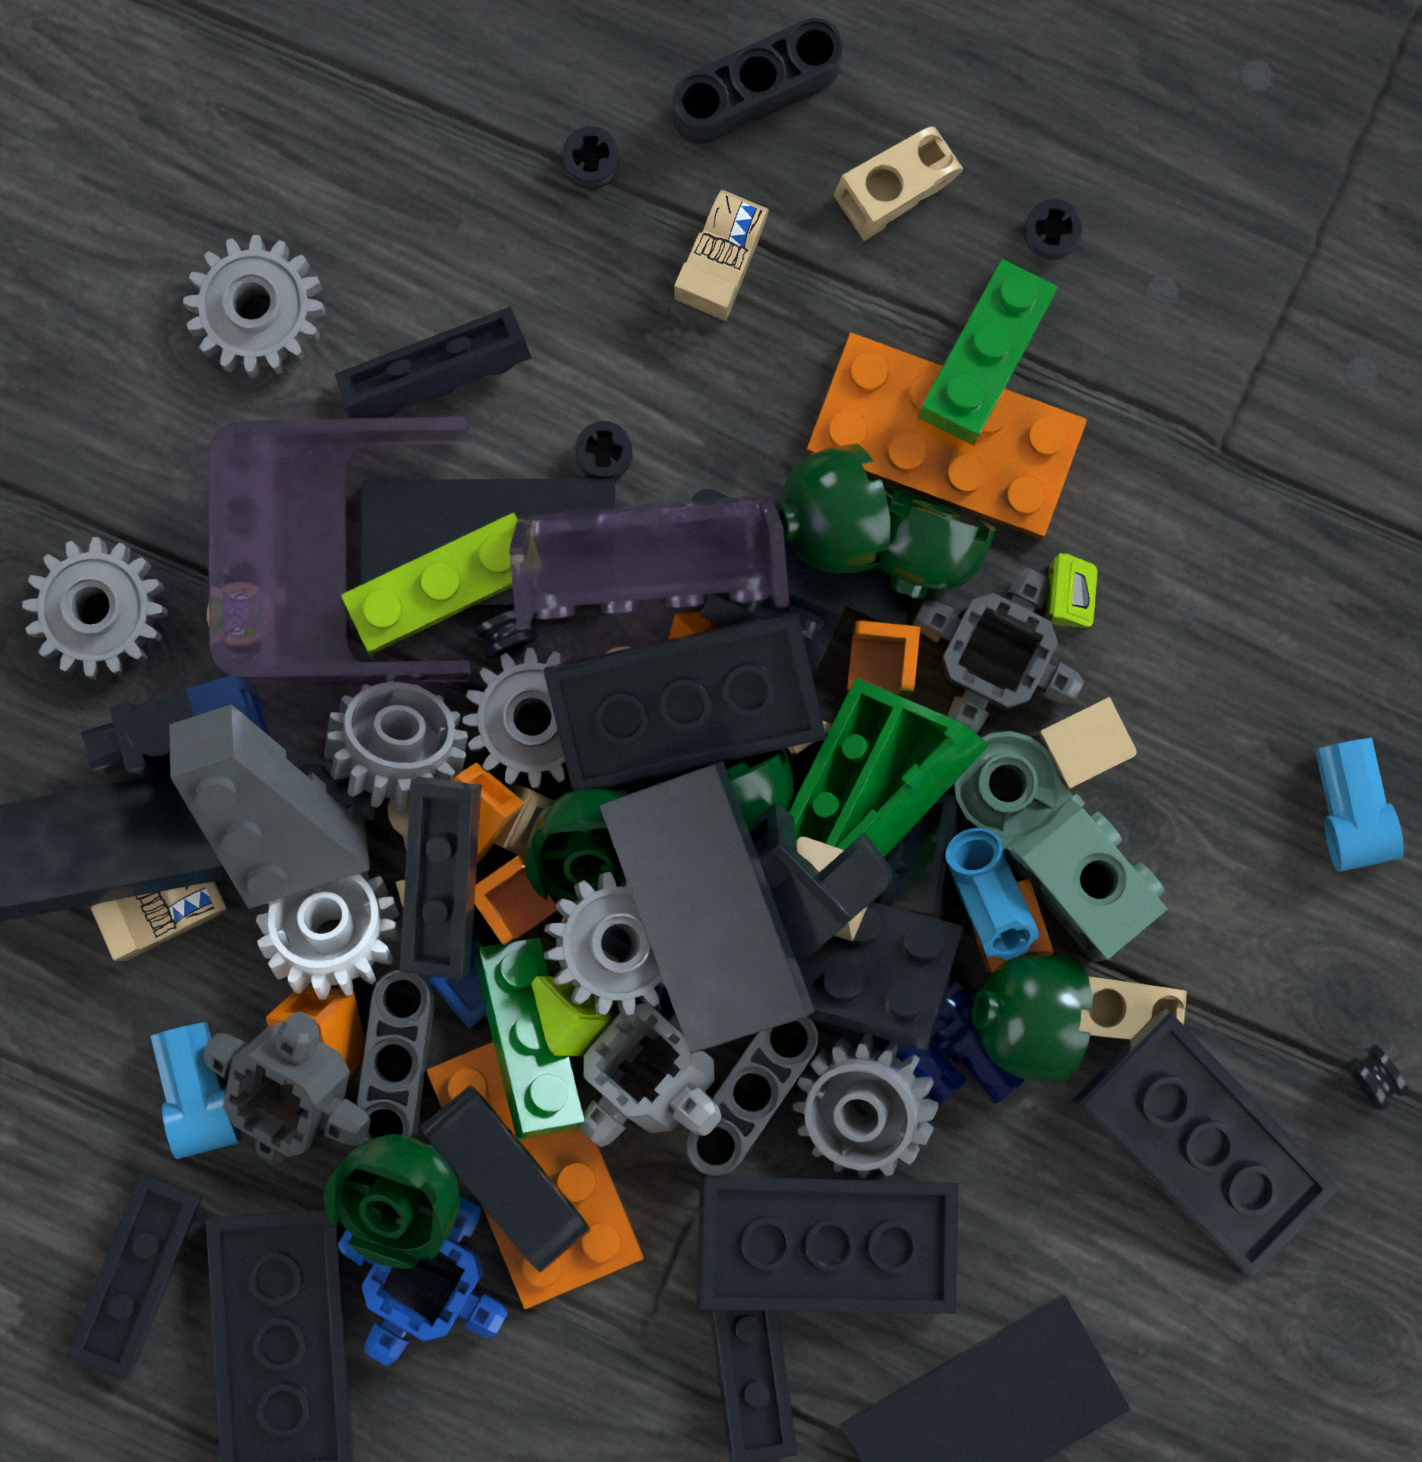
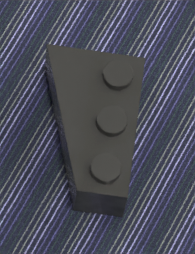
(260, 811)

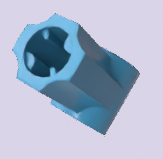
(1360, 823)
(990, 893)
(193, 1093)

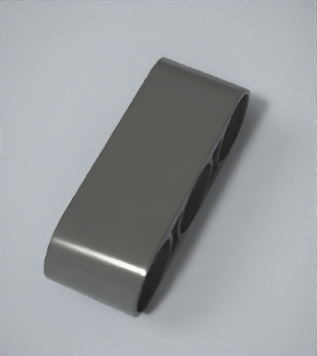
(414, 1035)
(748, 1124)

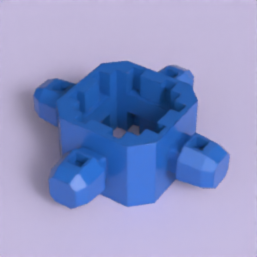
(482, 1314)

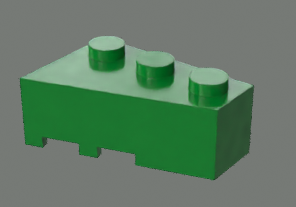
(881, 769)

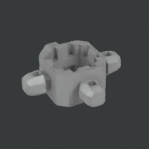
(680, 1097)

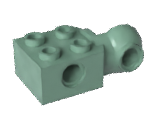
(1052, 841)

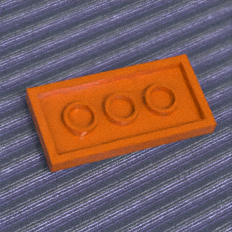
(1005, 478)
(574, 1167)

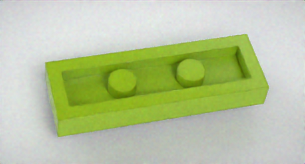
(433, 586)

